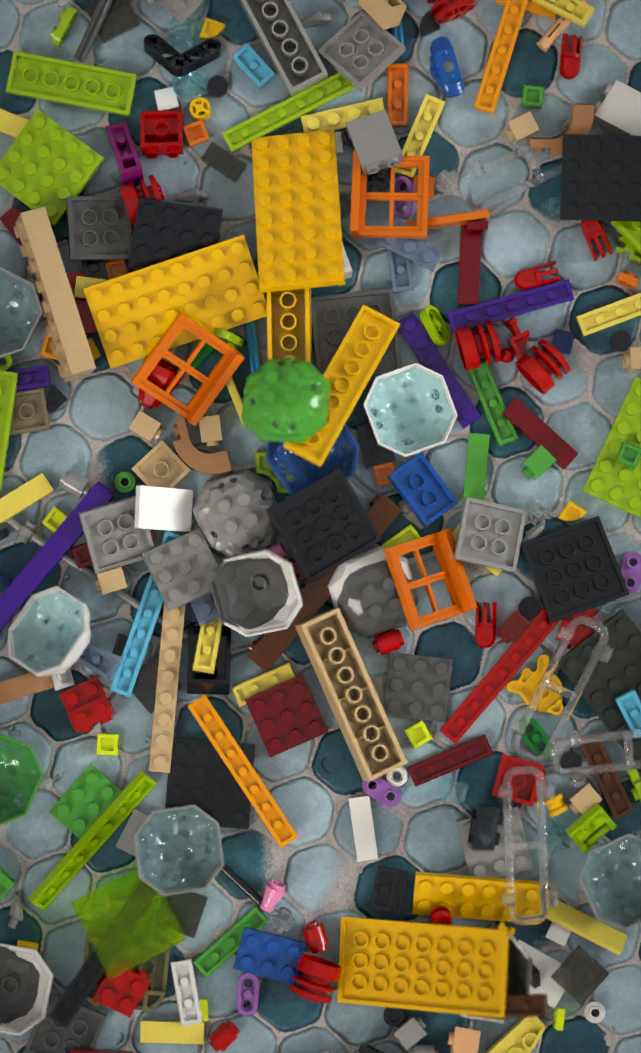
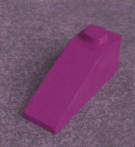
(124, 153)

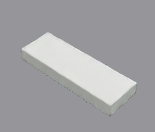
(363, 828)
(186, 992)

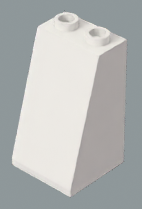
(620, 110)

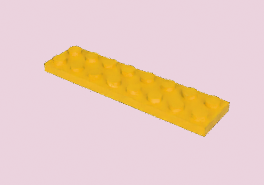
(348, 376)

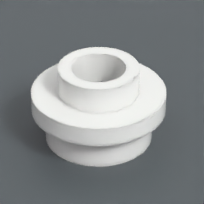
(399, 782)
(594, 1005)

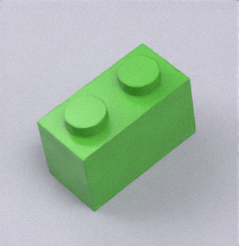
(537, 463)

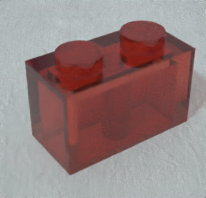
(512, 627)

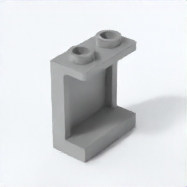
(374, 142)

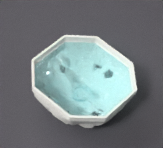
(410, 409)
(49, 632)

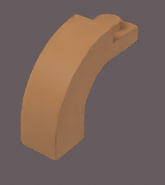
(579, 122)
(205, 463)
(23, 686)

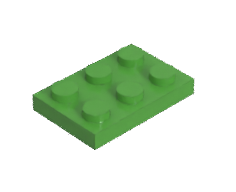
(85, 801)

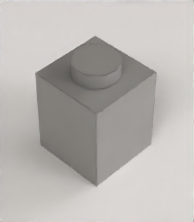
(410, 1031)

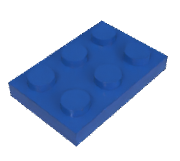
(422, 489)
(268, 955)

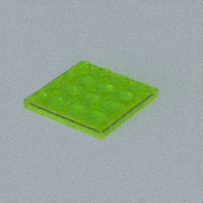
(127, 923)

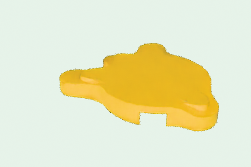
(528, 682)

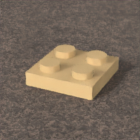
(161, 467)

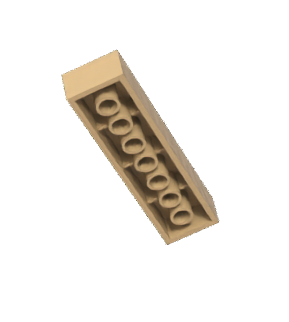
(54, 294)
(351, 694)

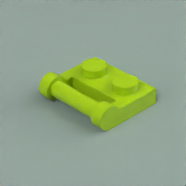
(587, 824)

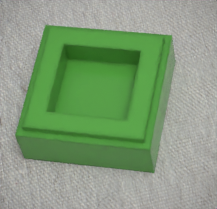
(532, 96)
(628, 455)

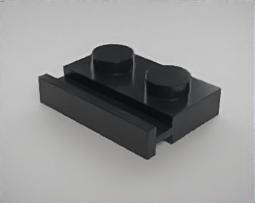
(372, 452)
(388, 889)

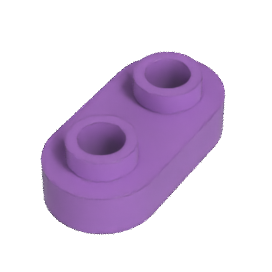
(398, 205)
(631, 572)
(381, 790)
(247, 993)

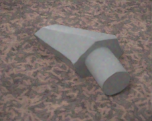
(317, 19)
(192, 194)
(408, 514)
(533, 533)
(16, 911)

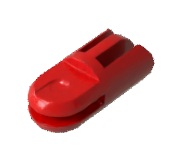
(570, 56)
(593, 231)
(531, 277)
(484, 631)
(441, 915)

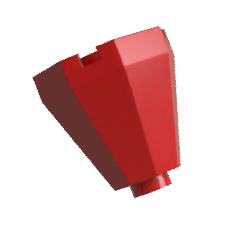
(160, 376)

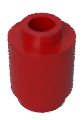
(388, 641)
(315, 937)
(224, 1036)

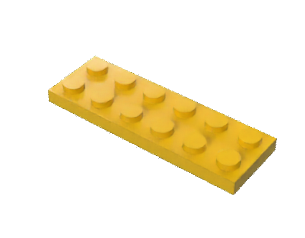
(473, 896)

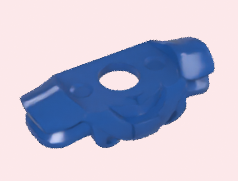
(450, 82)

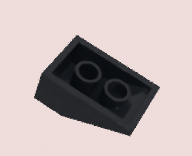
(205, 682)
(484, 826)

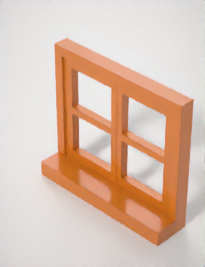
(360, 195)
(211, 384)
(451, 571)

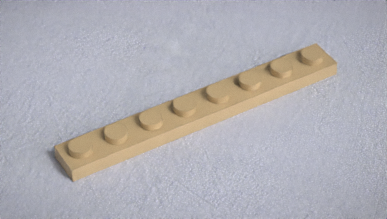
(167, 690)

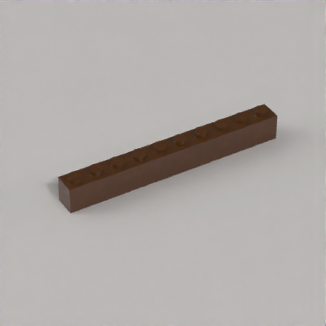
(315, 594)

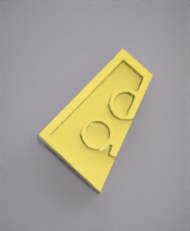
(520, 1037)

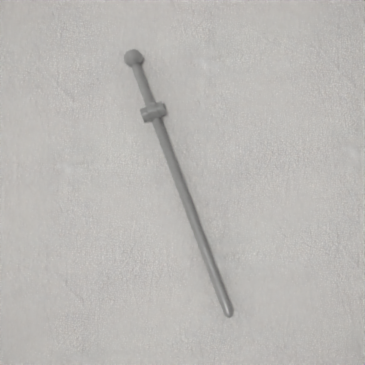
(27, 532)

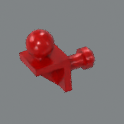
(516, 343)

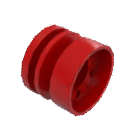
(450, 9)
(130, 194)
(478, 345)
(545, 364)
(315, 978)

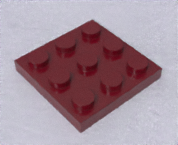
(286, 715)

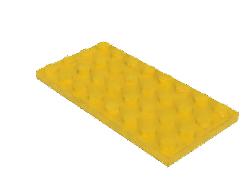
(297, 211)
(208, 285)
(423, 966)

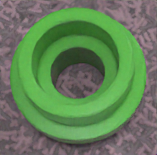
(125, 489)

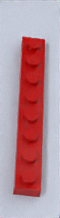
(497, 678)

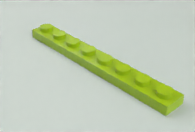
(287, 111)
(92, 840)

